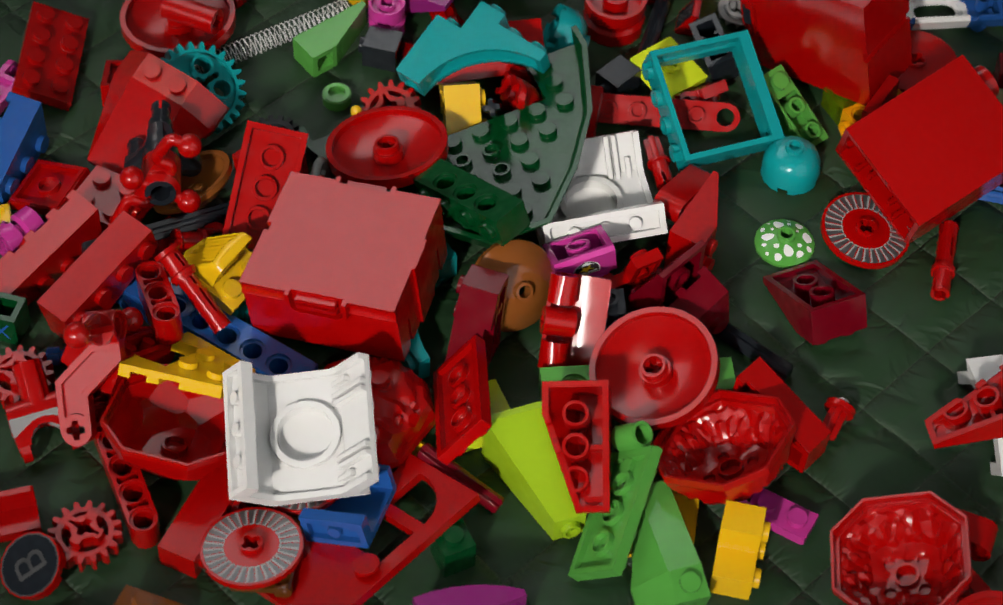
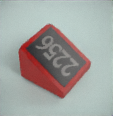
(687, 15)

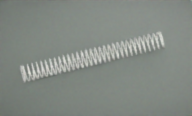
(255, 39)

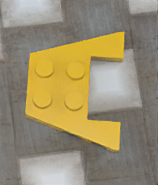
(196, 371)

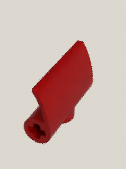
(572, 318)

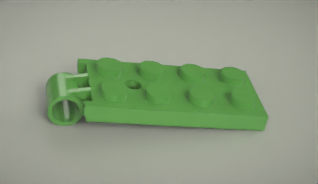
(609, 536)

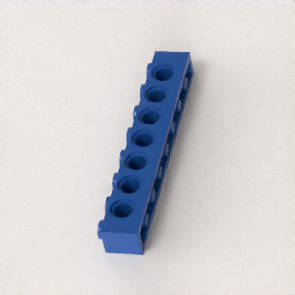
(243, 339)

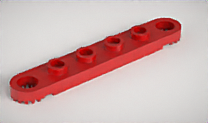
(640, 111)

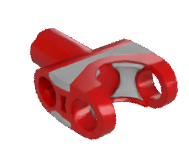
(35, 408)

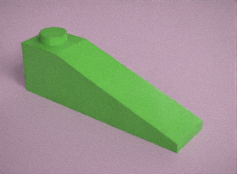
(664, 556)

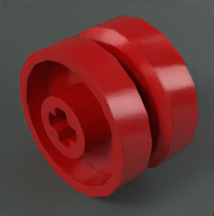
(614, 21)

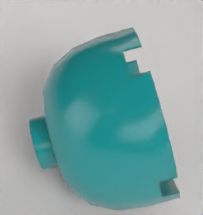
(559, 33)
(791, 165)

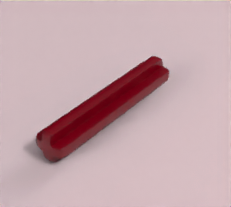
(489, 498)

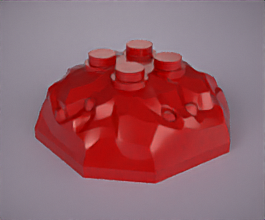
(400, 411)
(727, 447)
(901, 551)

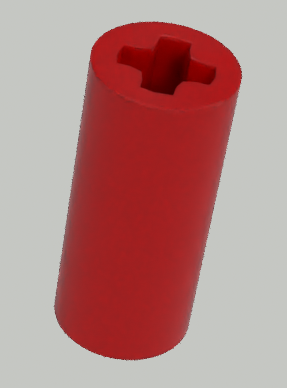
(193, 14)

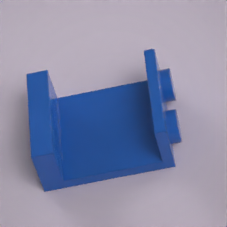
(351, 519)

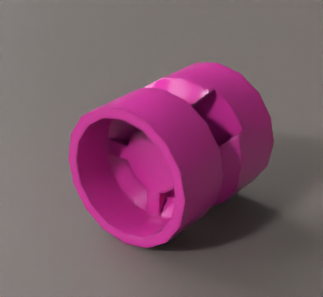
(387, 14)
(20, 224)

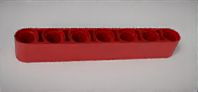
(127, 486)

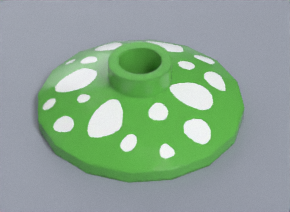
(784, 243)

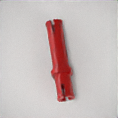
(943, 268)

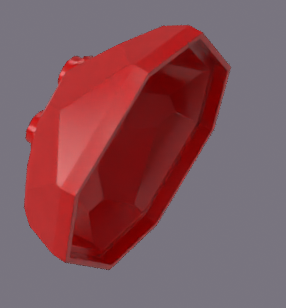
(165, 428)

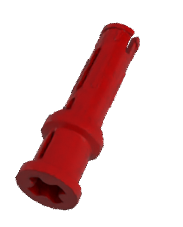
(184, 276)

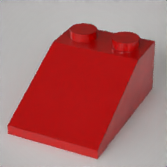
(697, 224)

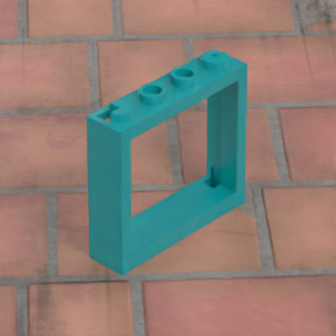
(753, 82)

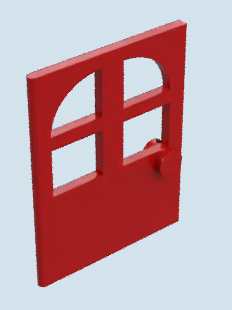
(348, 575)

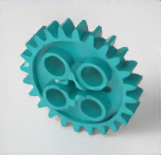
(211, 63)

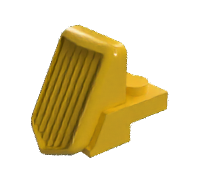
(220, 266)

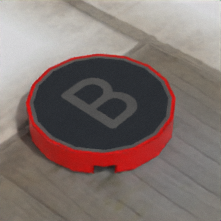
(32, 566)

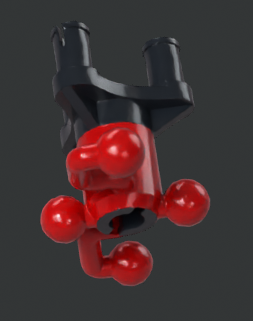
(157, 166)

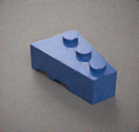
(21, 141)

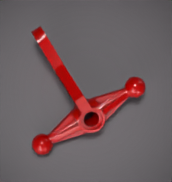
(105, 337)

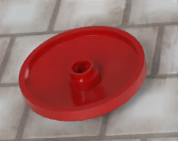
(149, 32)
(386, 146)
(657, 366)

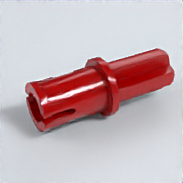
(657, 161)

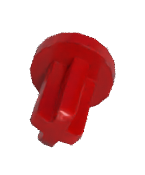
(838, 412)

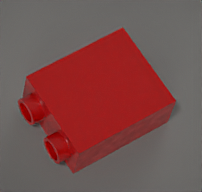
(930, 148)

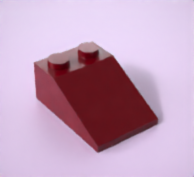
(665, 282)
(818, 302)

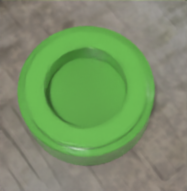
(336, 96)

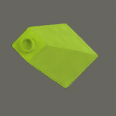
(527, 463)

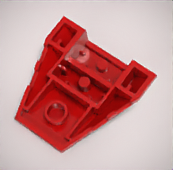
(128, 104)

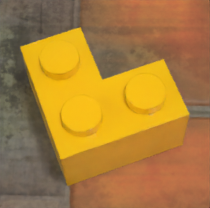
(461, 105)
(738, 547)

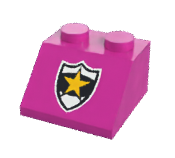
(583, 253)

